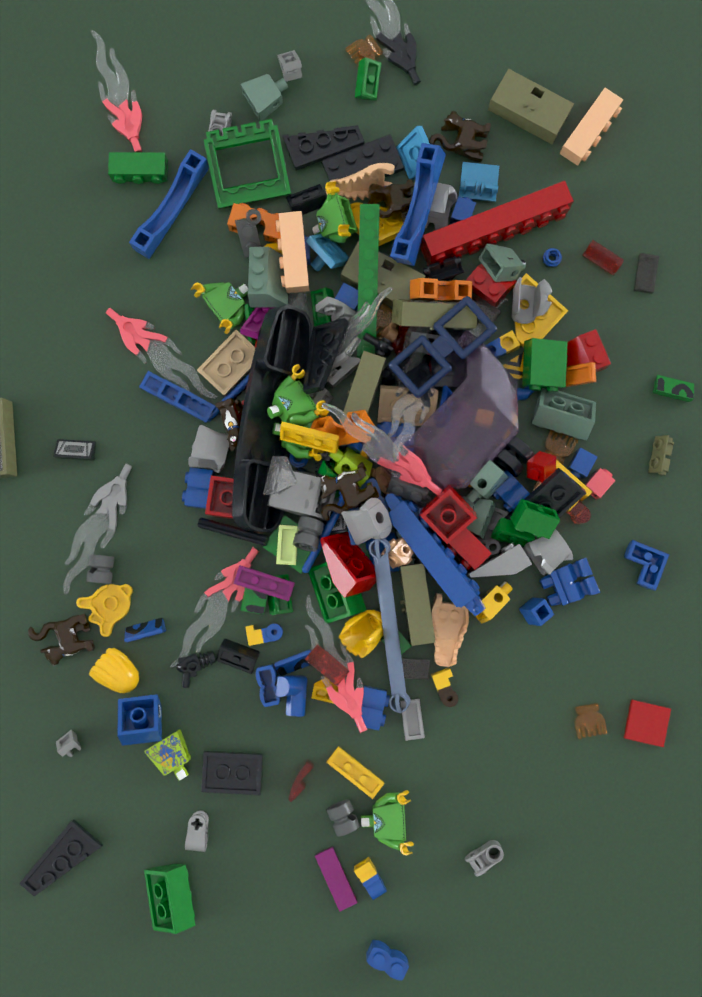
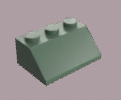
(265, 278)
(565, 413)

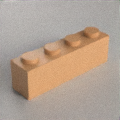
(591, 126)
(294, 252)

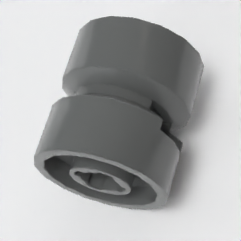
(308, 534)
(100, 569)
(343, 818)

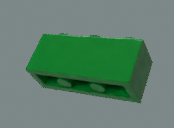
(138, 167)

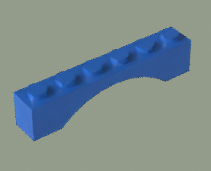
(155, 228)
(411, 233)

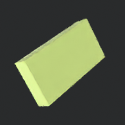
(286, 550)

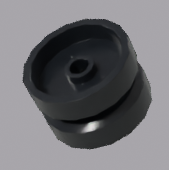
(513, 456)

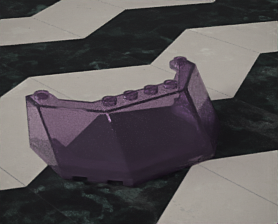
(470, 423)

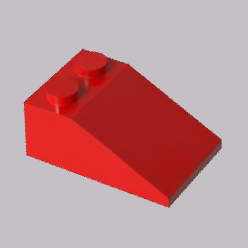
(348, 565)

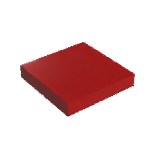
(647, 723)

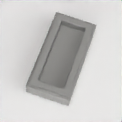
(412, 720)

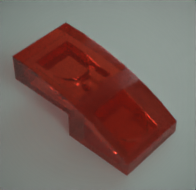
(327, 665)
(298, 785)

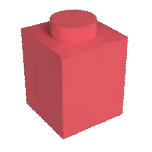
(600, 482)

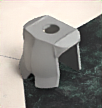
(443, 200)
(536, 298)
(209, 449)
(368, 522)
(550, 552)

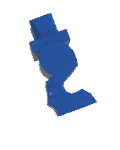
(564, 586)

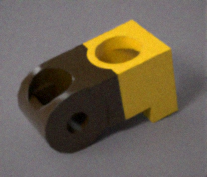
(443, 687)

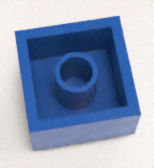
(139, 720)

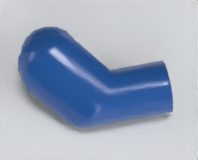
(523, 393)

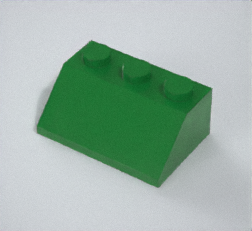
(330, 600)
(169, 898)

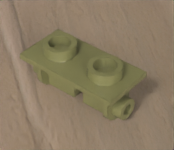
(661, 447)

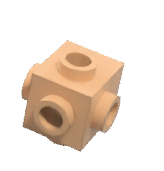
(399, 553)

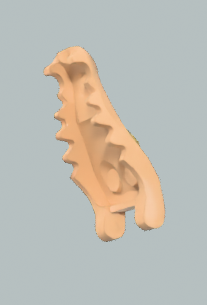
(358, 184)
(449, 627)

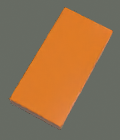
(580, 374)

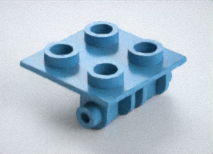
(479, 181)

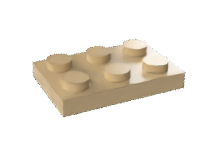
(228, 363)
(388, 399)

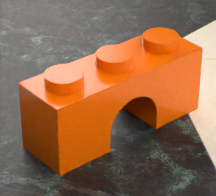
(267, 220)
(437, 290)
(328, 425)

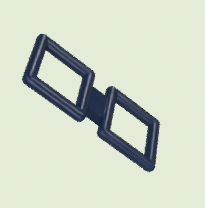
(442, 346)

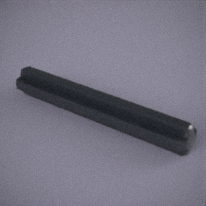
(233, 531)

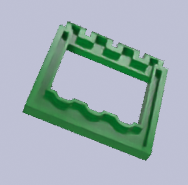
(253, 191)

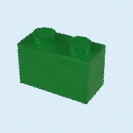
(535, 519)

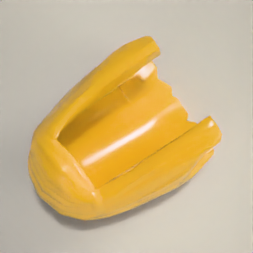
(362, 633)
(115, 671)

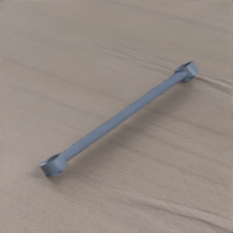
(389, 625)

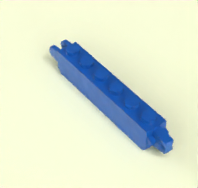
(434, 555)

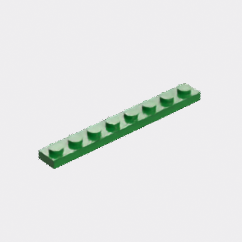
(368, 268)

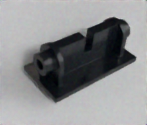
(450, 268)

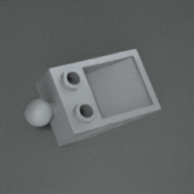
(303, 498)
(509, 562)

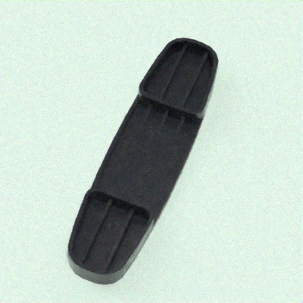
(280, 345)

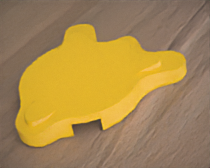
(107, 605)

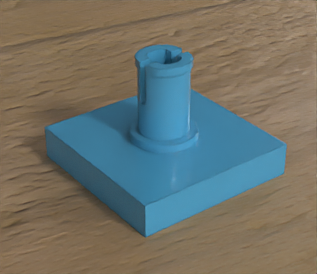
(409, 150)
(327, 251)

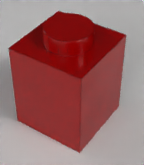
(541, 466)

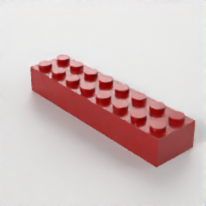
(497, 224)

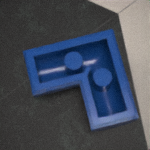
(652, 561)
(295, 689)

